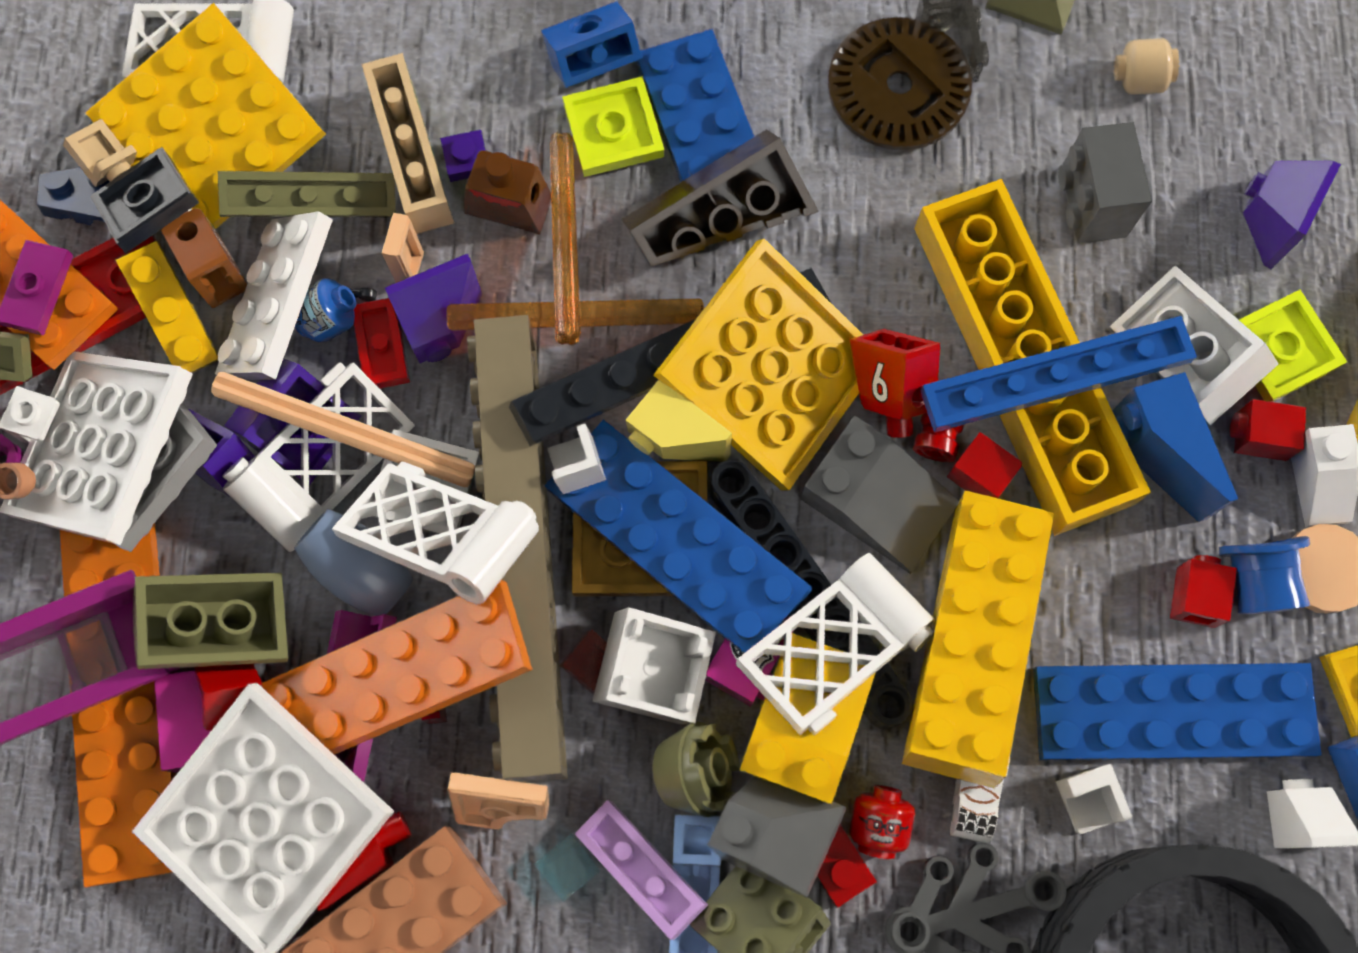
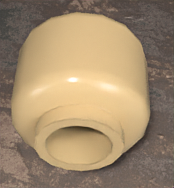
(1147, 66)

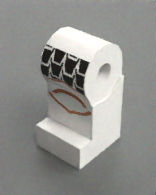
(975, 811)

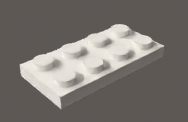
(273, 296)

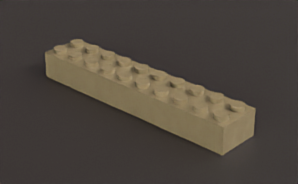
(531, 704)

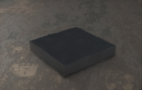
(144, 199)

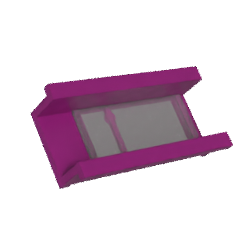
(69, 657)

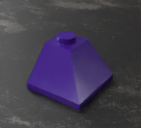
(1285, 204)
(423, 302)

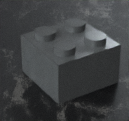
(1104, 183)

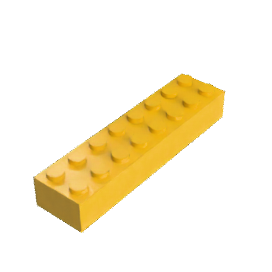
(1010, 313)

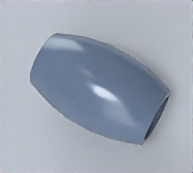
(350, 571)

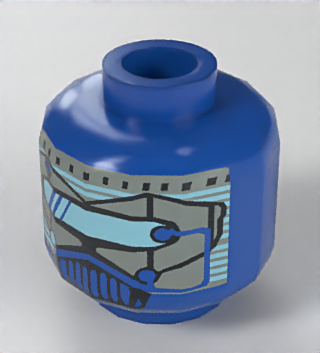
(326, 310)

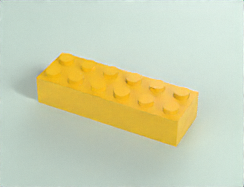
(979, 641)

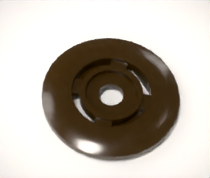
(920, 53)

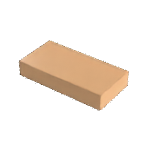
(402, 248)

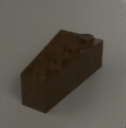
(730, 197)

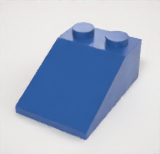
(1176, 445)

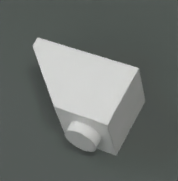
(1327, 475)
(1309, 817)

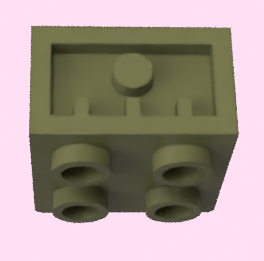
(759, 917)

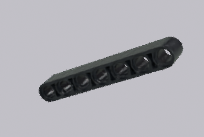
(780, 535)

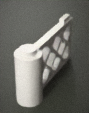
(263, 25)
(274, 496)
(480, 551)
(883, 610)

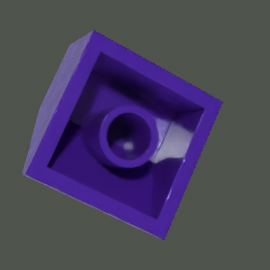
(260, 429)

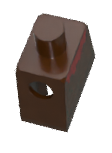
(503, 191)

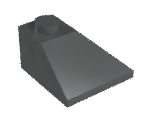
(777, 833)

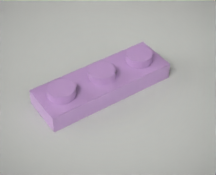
(641, 870)

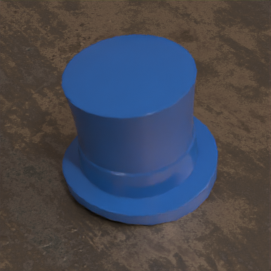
(1269, 575)

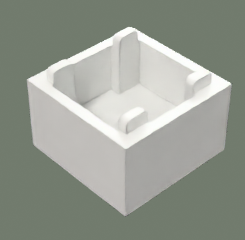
(654, 666)

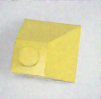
(676, 428)

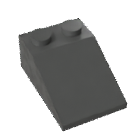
(879, 495)

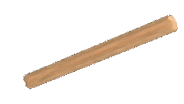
(342, 429)

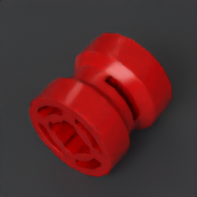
(939, 445)

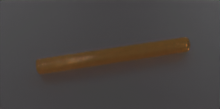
(564, 240)
(592, 313)

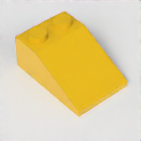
(806, 761)

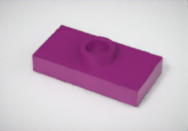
(34, 287)

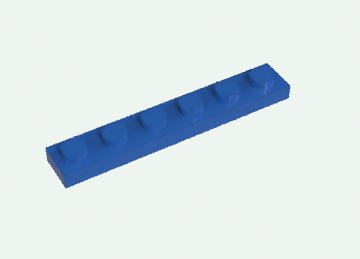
(1057, 373)

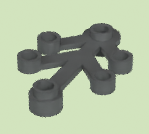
(965, 913)

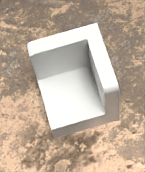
(576, 462)
(1094, 799)

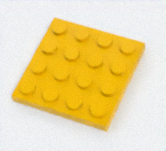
(209, 109)
(768, 364)

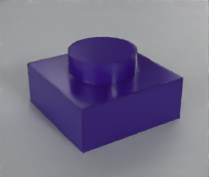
(461, 152)

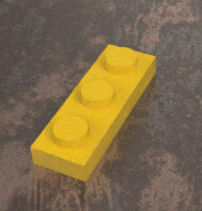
(168, 308)

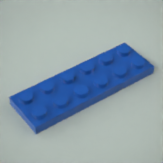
(685, 543)
(1176, 711)

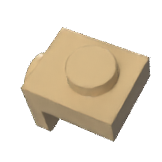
(99, 153)

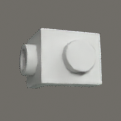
(28, 415)

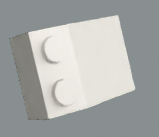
(1227, 351)

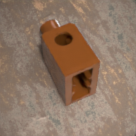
(204, 257)

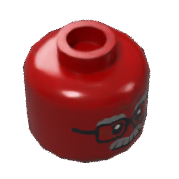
(882, 822)

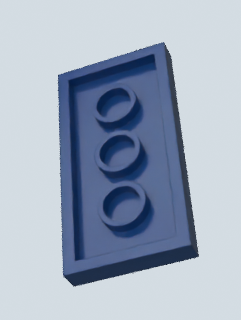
(694, 101)

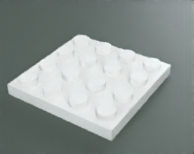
(100, 444)
(262, 821)

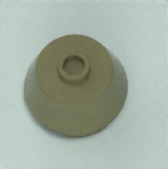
(696, 769)

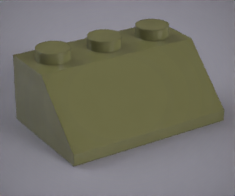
(209, 620)

